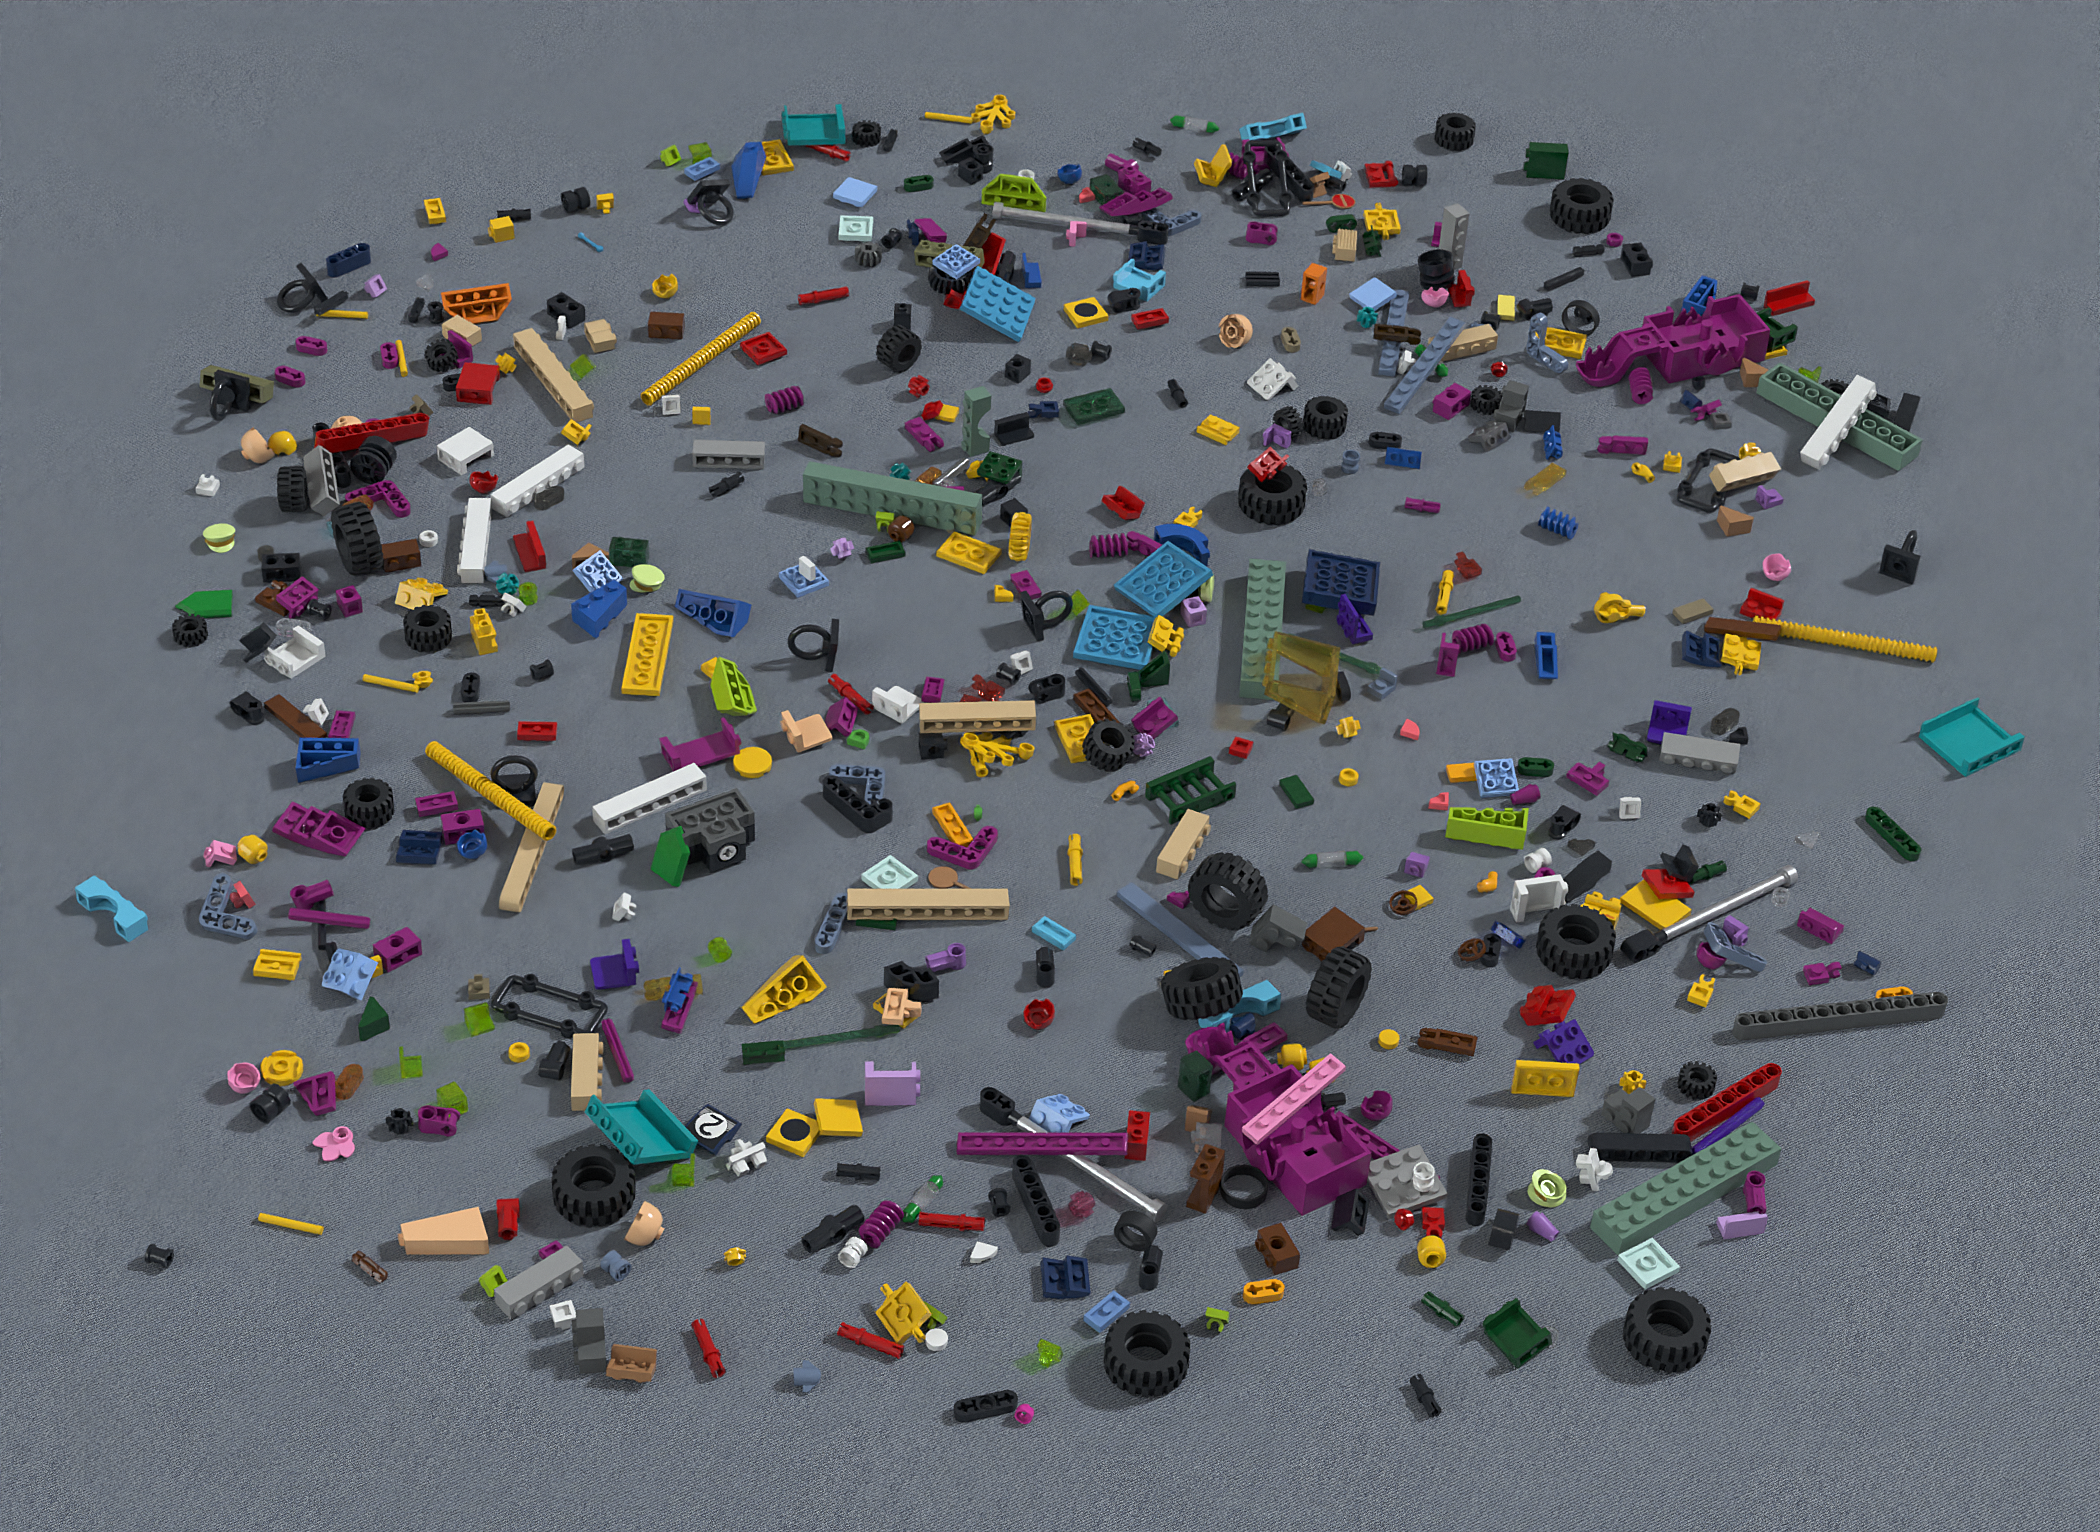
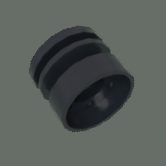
(1436, 269)
(373, 459)

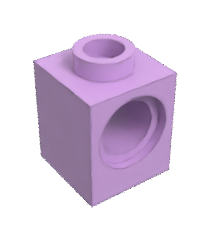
(1193, 611)

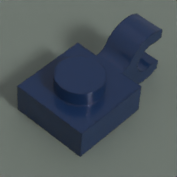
(913, 232)
(1047, 409)

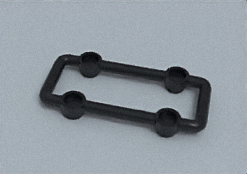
(1280, 158)
(1685, 487)
(531, 984)

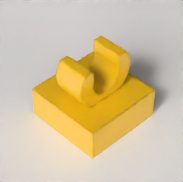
(605, 202)
(1672, 463)

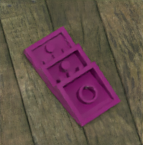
(1139, 202)
(318, 830)

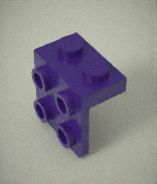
(1352, 622)
(1668, 718)
(617, 969)
(1566, 1043)

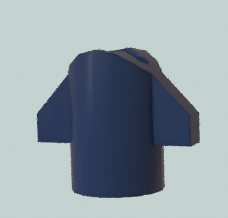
(1690, 400)
(1867, 963)
(1242, 1025)

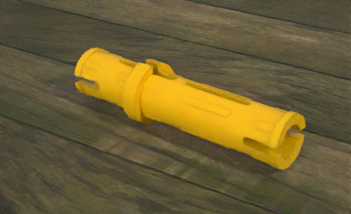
(1445, 587)
(980, 767)
(1075, 854)

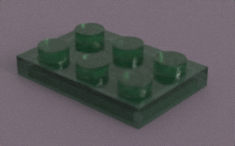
(1094, 406)

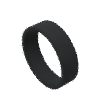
(1589, 308)
(1244, 1203)

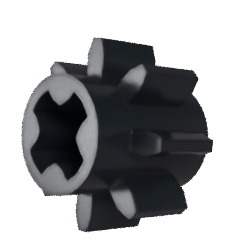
(1709, 815)
(399, 1121)

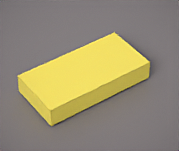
(1506, 307)

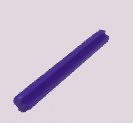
(1730, 1125)

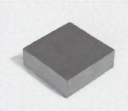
(1720, 420)

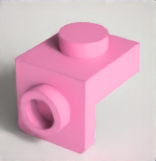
(1077, 229)
(220, 852)

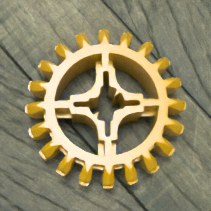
(1020, 536)

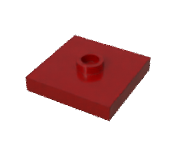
(763, 348)
(1667, 886)

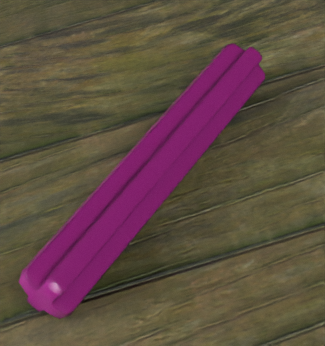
(329, 918)
(617, 1050)

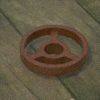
(1404, 909)
(1466, 947)

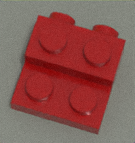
(1546, 1005)

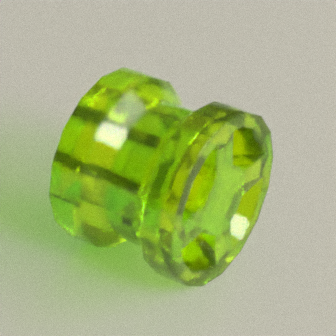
(528, 593)
(719, 949)

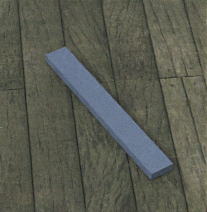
(1169, 924)

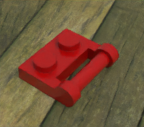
(1375, 174)

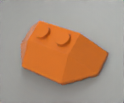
(478, 303)

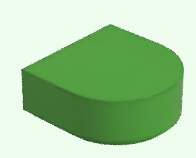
(858, 738)

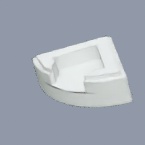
(562, 328)
(983, 1252)

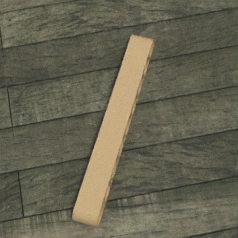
(530, 851)

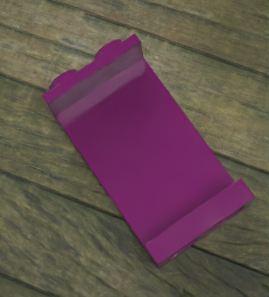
(702, 750)

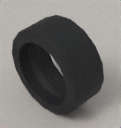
(1141, 1223)

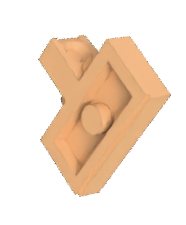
(898, 1006)

